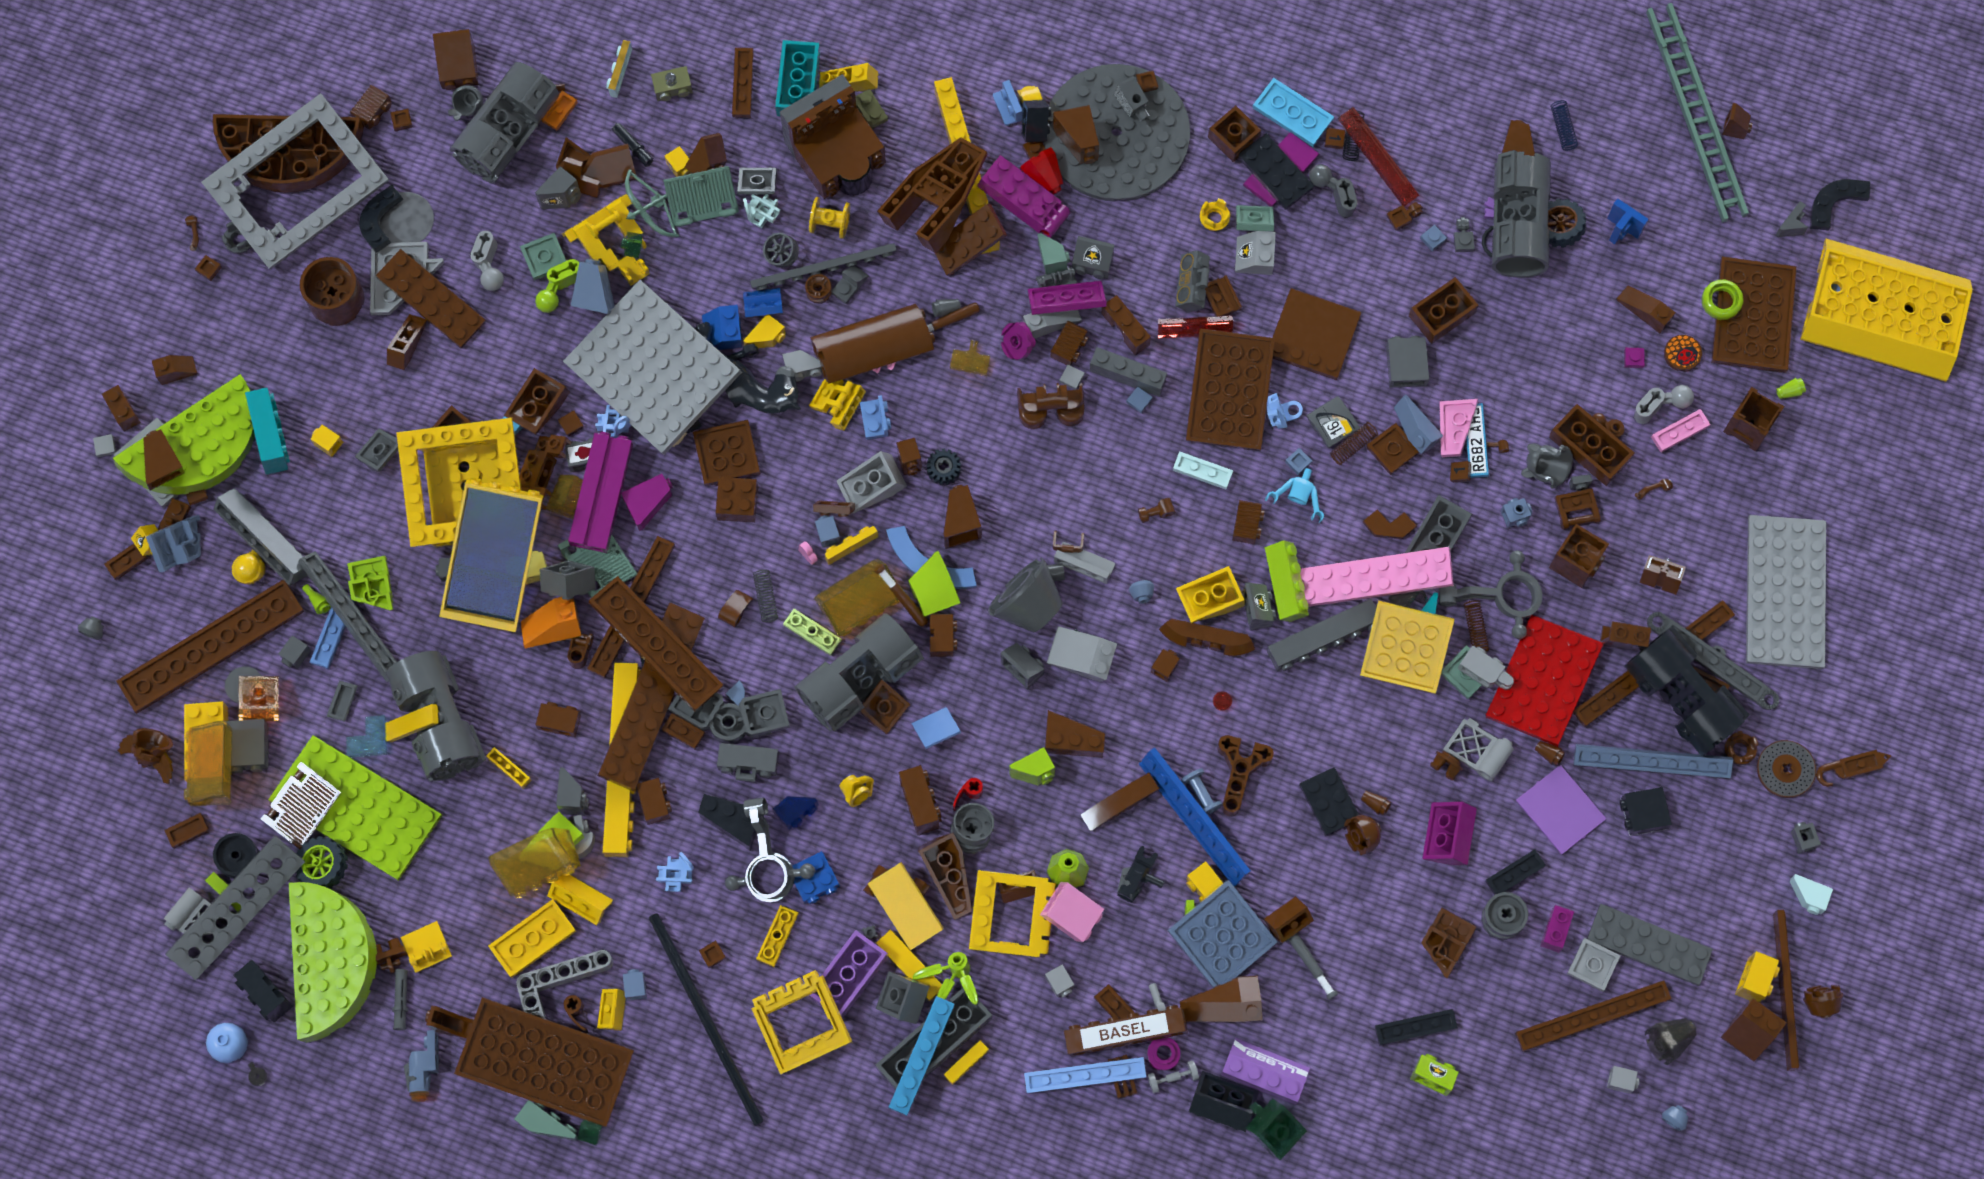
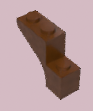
(448, 1022)

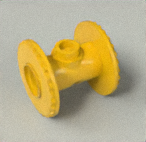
(829, 217)

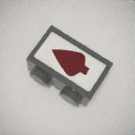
(578, 454)

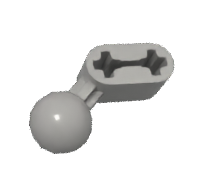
(482, 256)
(1680, 397)

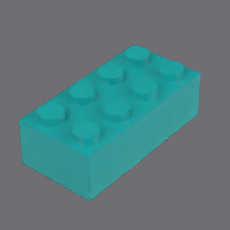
(797, 72)
(268, 430)

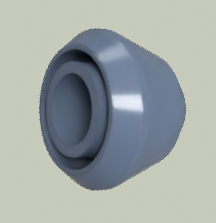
(1142, 591)
(1676, 1117)

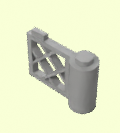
(1493, 756)
(185, 911)

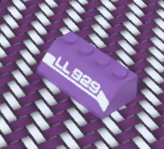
(1265, 1071)

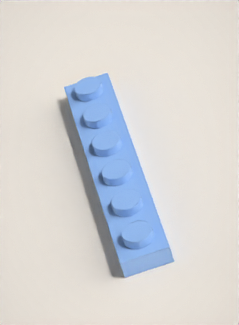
(1085, 1075)

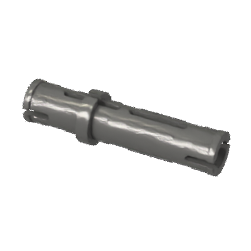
(400, 999)

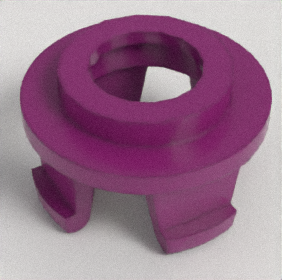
(1160, 1064)

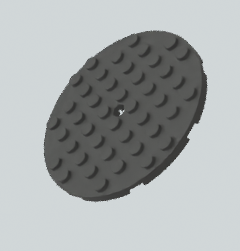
(1144, 152)

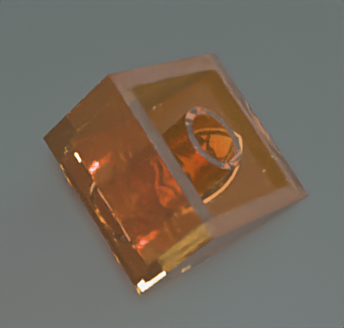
(259, 697)

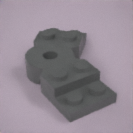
(753, 717)

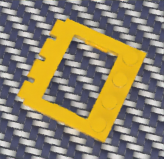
(984, 911)
(813, 1047)

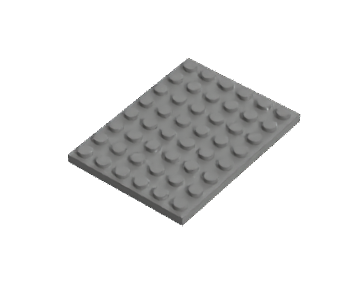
(652, 367)

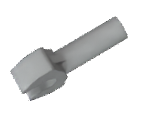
(1156, 997)

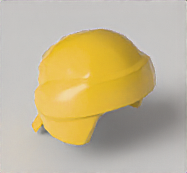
(248, 568)

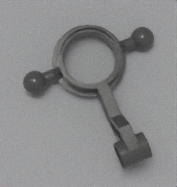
(1450, 595)
(756, 810)

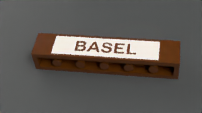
(1125, 1031)

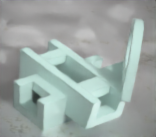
(761, 213)

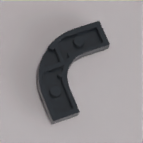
(1833, 193)
(372, 214)

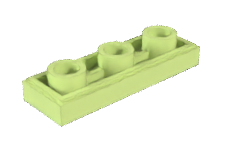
(821, 638)

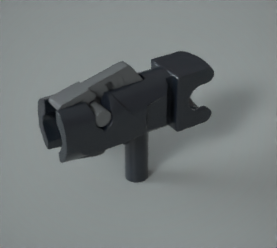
(1136, 875)

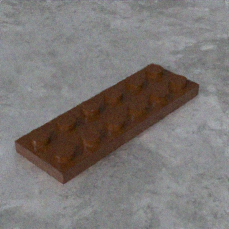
(430, 298)

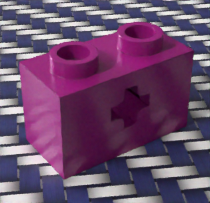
(1557, 928)

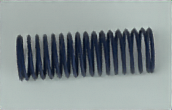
(1569, 142)

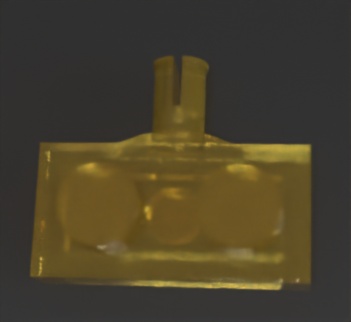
(970, 360)

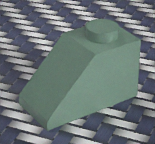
(1052, 254)

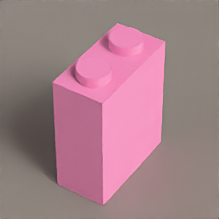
(1072, 912)

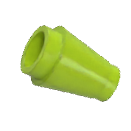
(1791, 389)

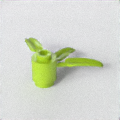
(959, 968)

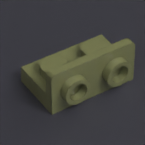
(870, 109)

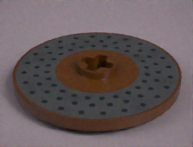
(1771, 770)

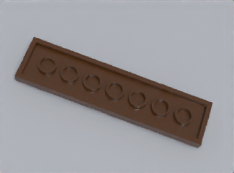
(656, 643)

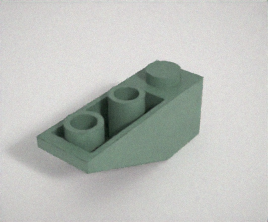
(540, 1123)

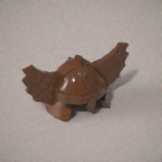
(150, 749)

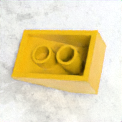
(1211, 595)

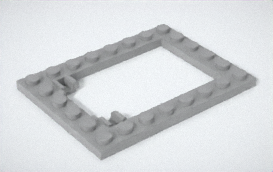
(226, 194)

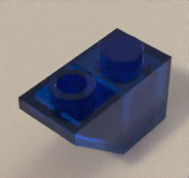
(794, 809)

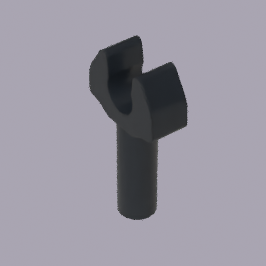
(748, 351)

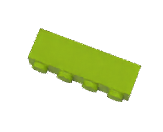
(1287, 581)

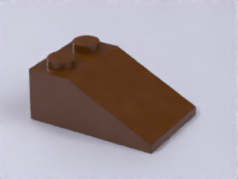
(537, 401)

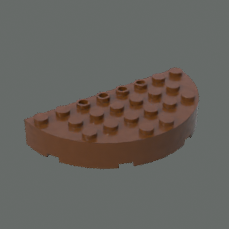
(298, 165)

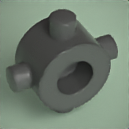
(870, 932)

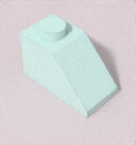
(1811, 894)

